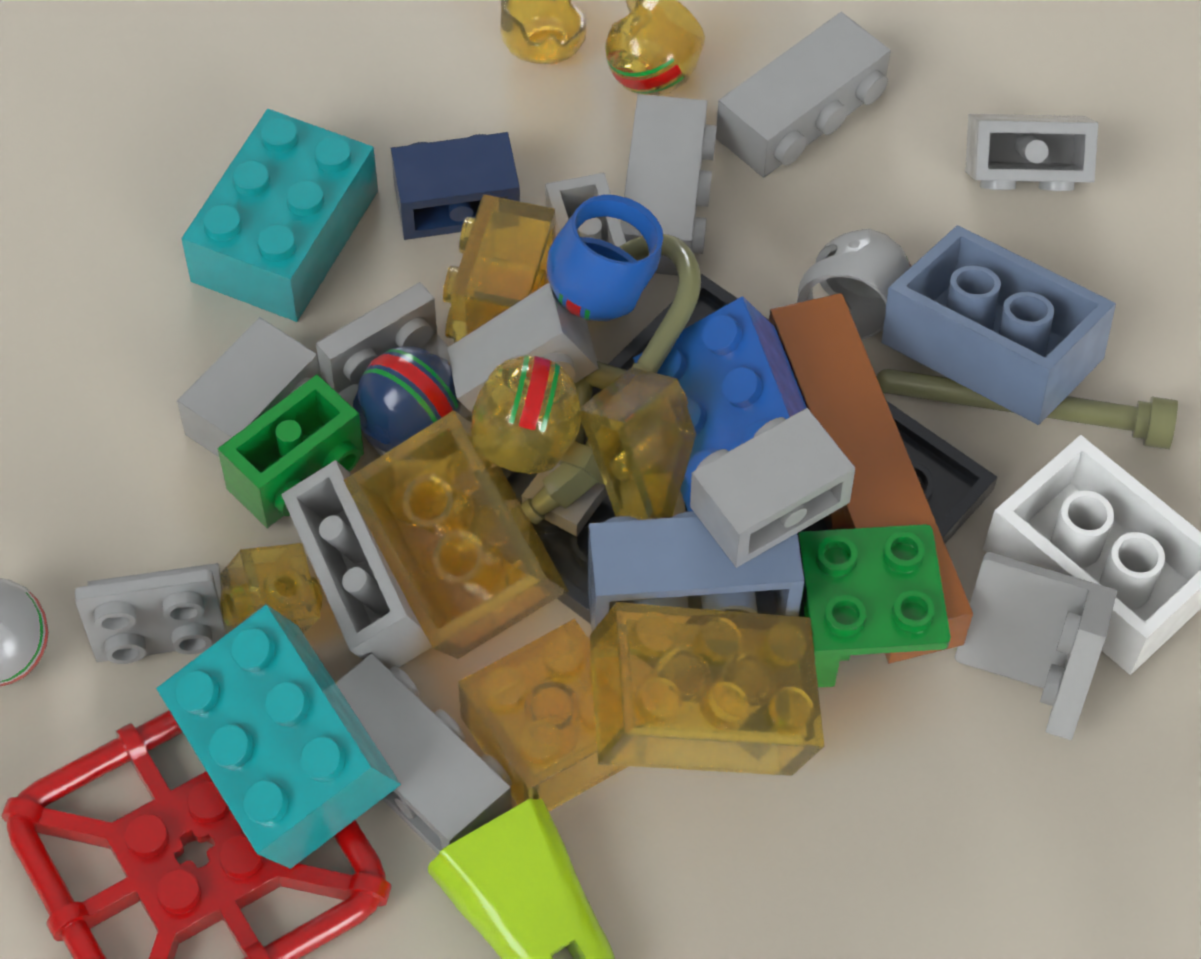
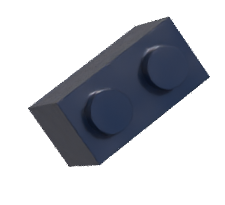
(446, 180)

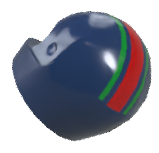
(403, 395)

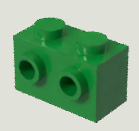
(289, 446)

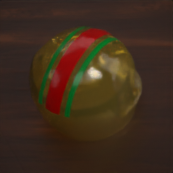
(654, 46)
(526, 415)

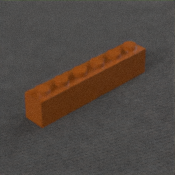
(852, 409)

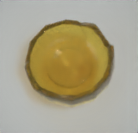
(542, 29)

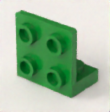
(871, 594)

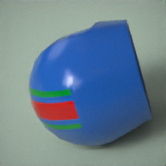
(596, 276)

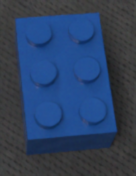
(732, 380)

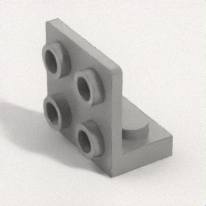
(399, 322)
(152, 613)
(1039, 632)

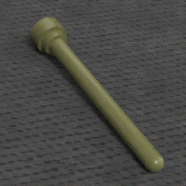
(1148, 420)

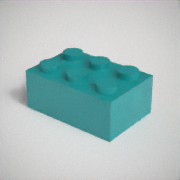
(281, 214)
(277, 737)

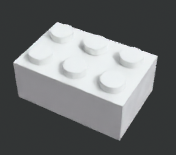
(1108, 529)

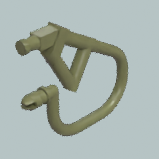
(578, 466)

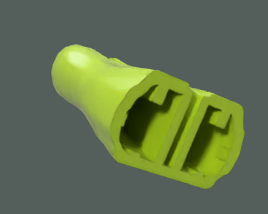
(521, 887)

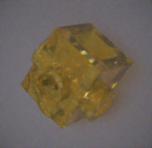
(274, 578)

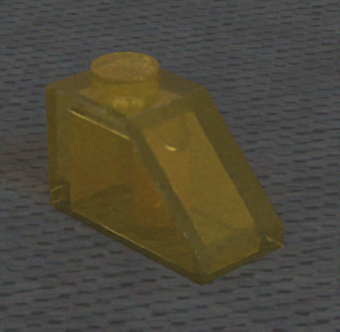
(641, 442)

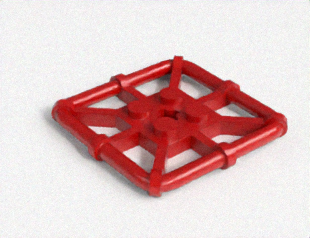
(152, 837)

